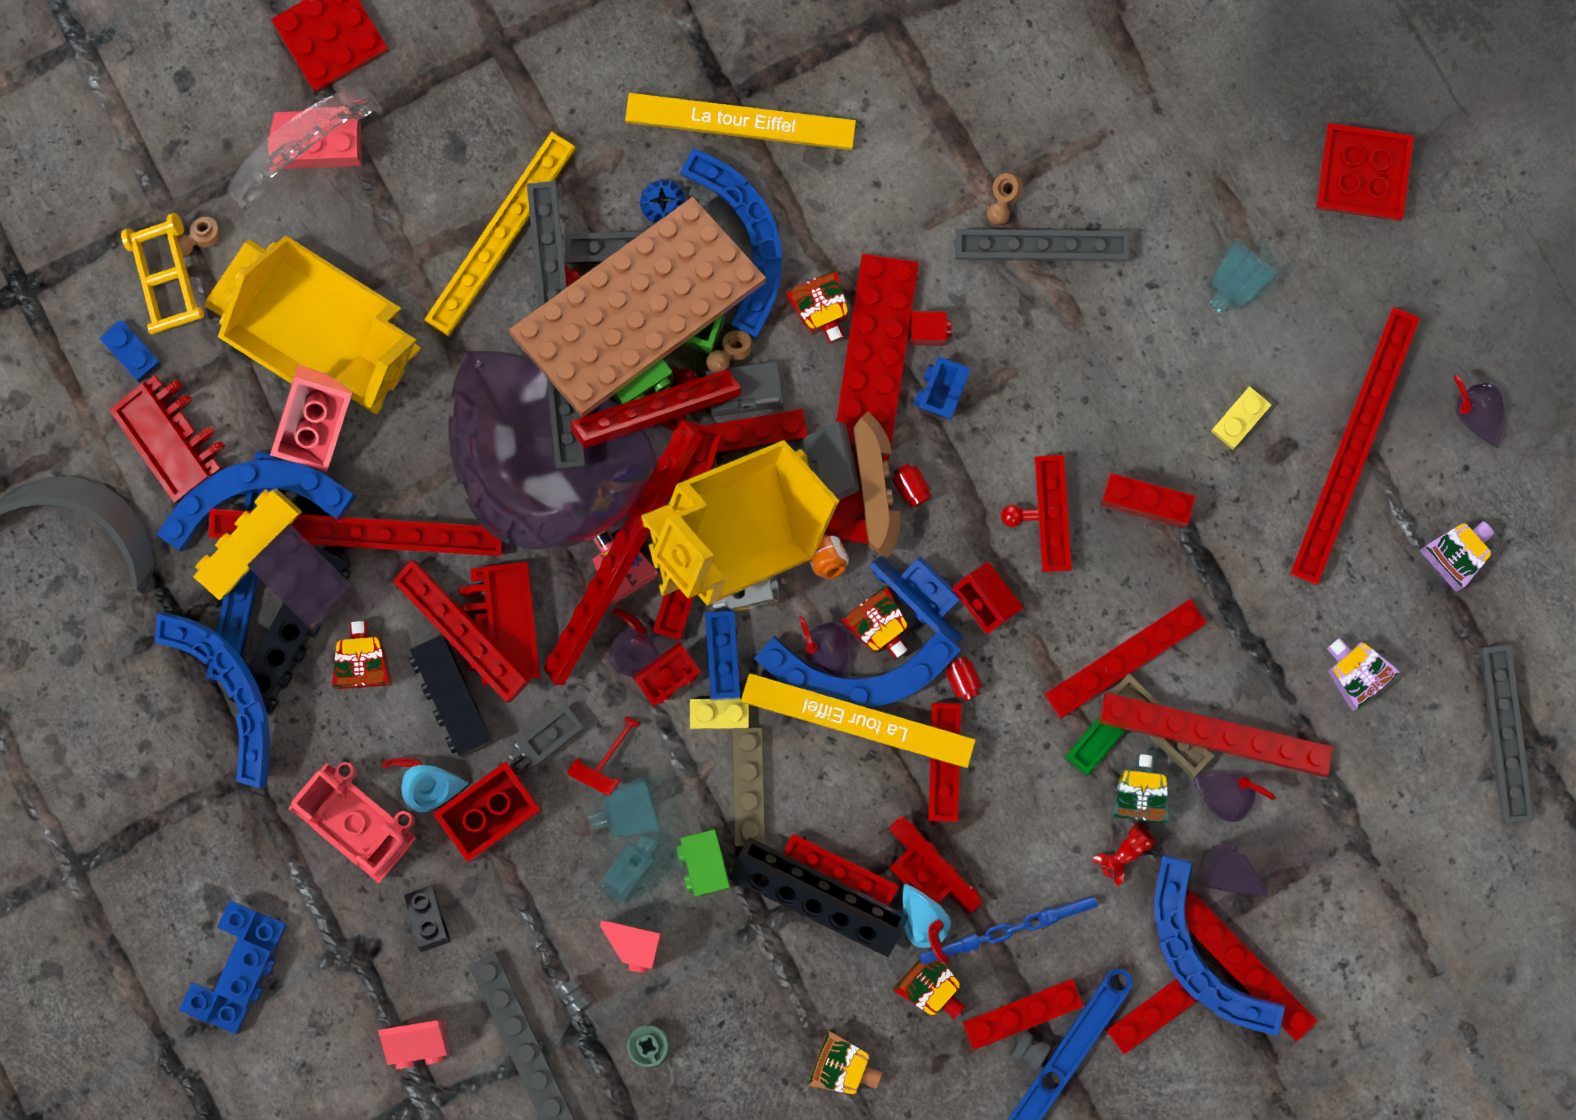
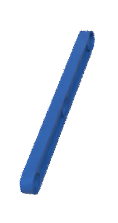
(1072, 1048)

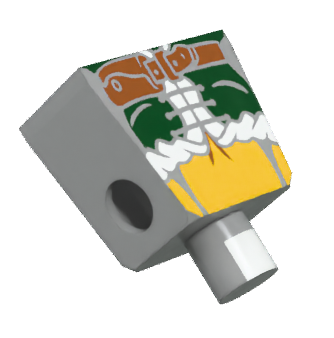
(756, 596)

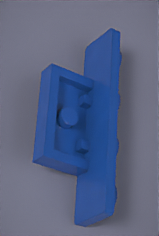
(923, 591)

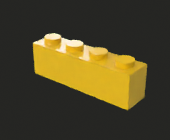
(235, 551)

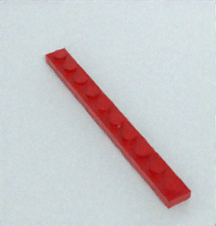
(1354, 446)
(378, 533)
(621, 554)

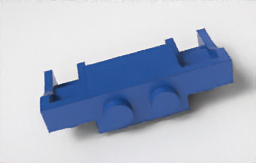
(243, 972)

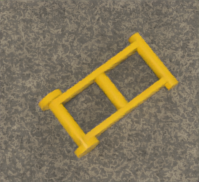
(132, 241)

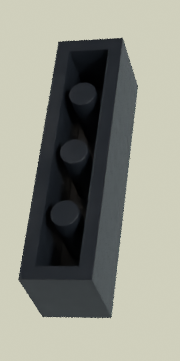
(451, 696)

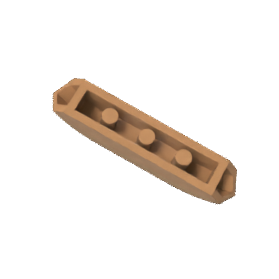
(871, 446)

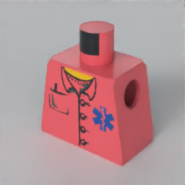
(638, 575)

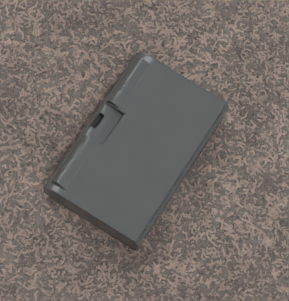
(758, 386)
(832, 459)

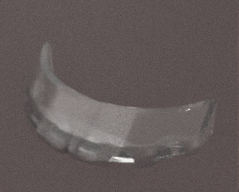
(295, 139)

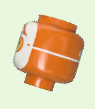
(830, 558)

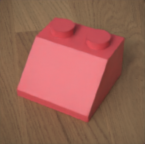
(633, 945)
(415, 1042)

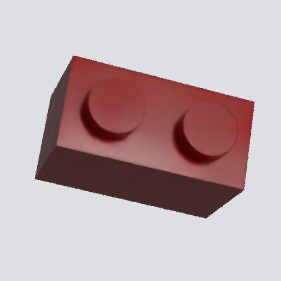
(987, 598)

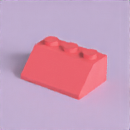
(337, 149)
(311, 419)

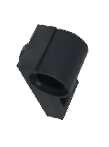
(426, 919)

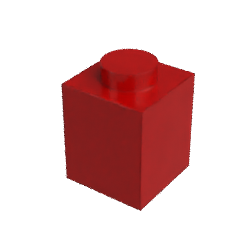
(929, 328)

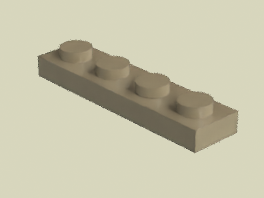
(1188, 757)
(748, 785)

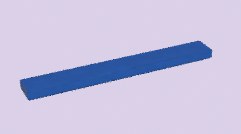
(239, 602)

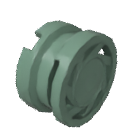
(648, 1046)

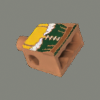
(842, 1066)

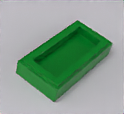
(1093, 746)

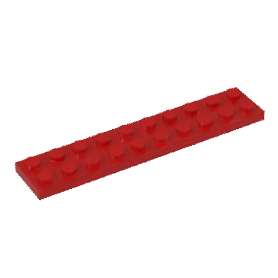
(873, 367)

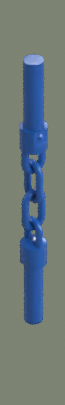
(1045, 917)

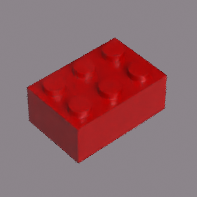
(487, 812)

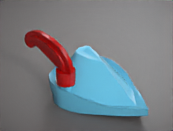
(425, 785)
(926, 922)

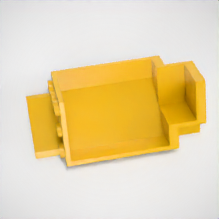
(303, 311)
(740, 524)

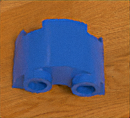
(943, 388)

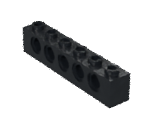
(276, 640)
(818, 897)

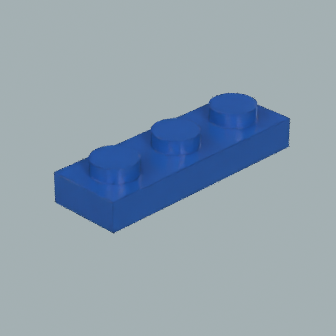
(722, 655)

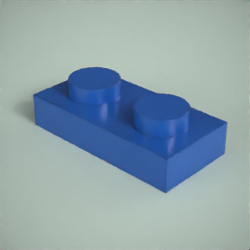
(130, 350)

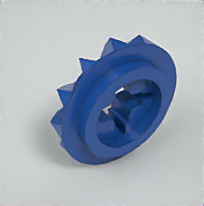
(653, 191)

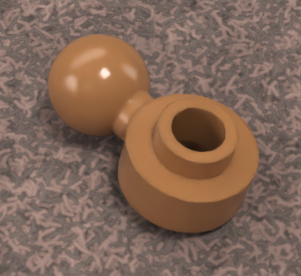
(998, 212)
(203, 239)
(720, 360)

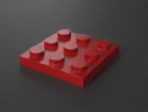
(329, 39)
(1364, 172)

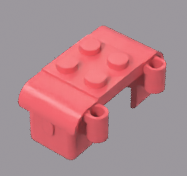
(353, 821)

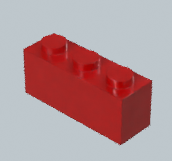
(1147, 500)

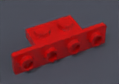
(927, 870)

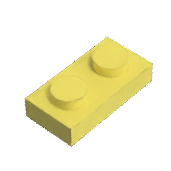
(1241, 418)
(718, 714)

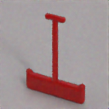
(593, 777)

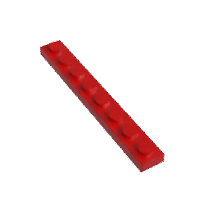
(1215, 734)

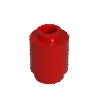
(911, 485)
(963, 678)

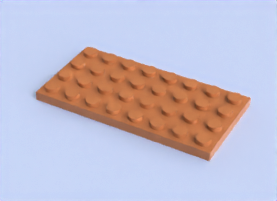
(637, 306)

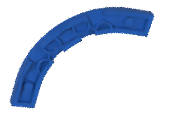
(760, 228)
(246, 479)
(238, 683)
(861, 690)
(1188, 965)

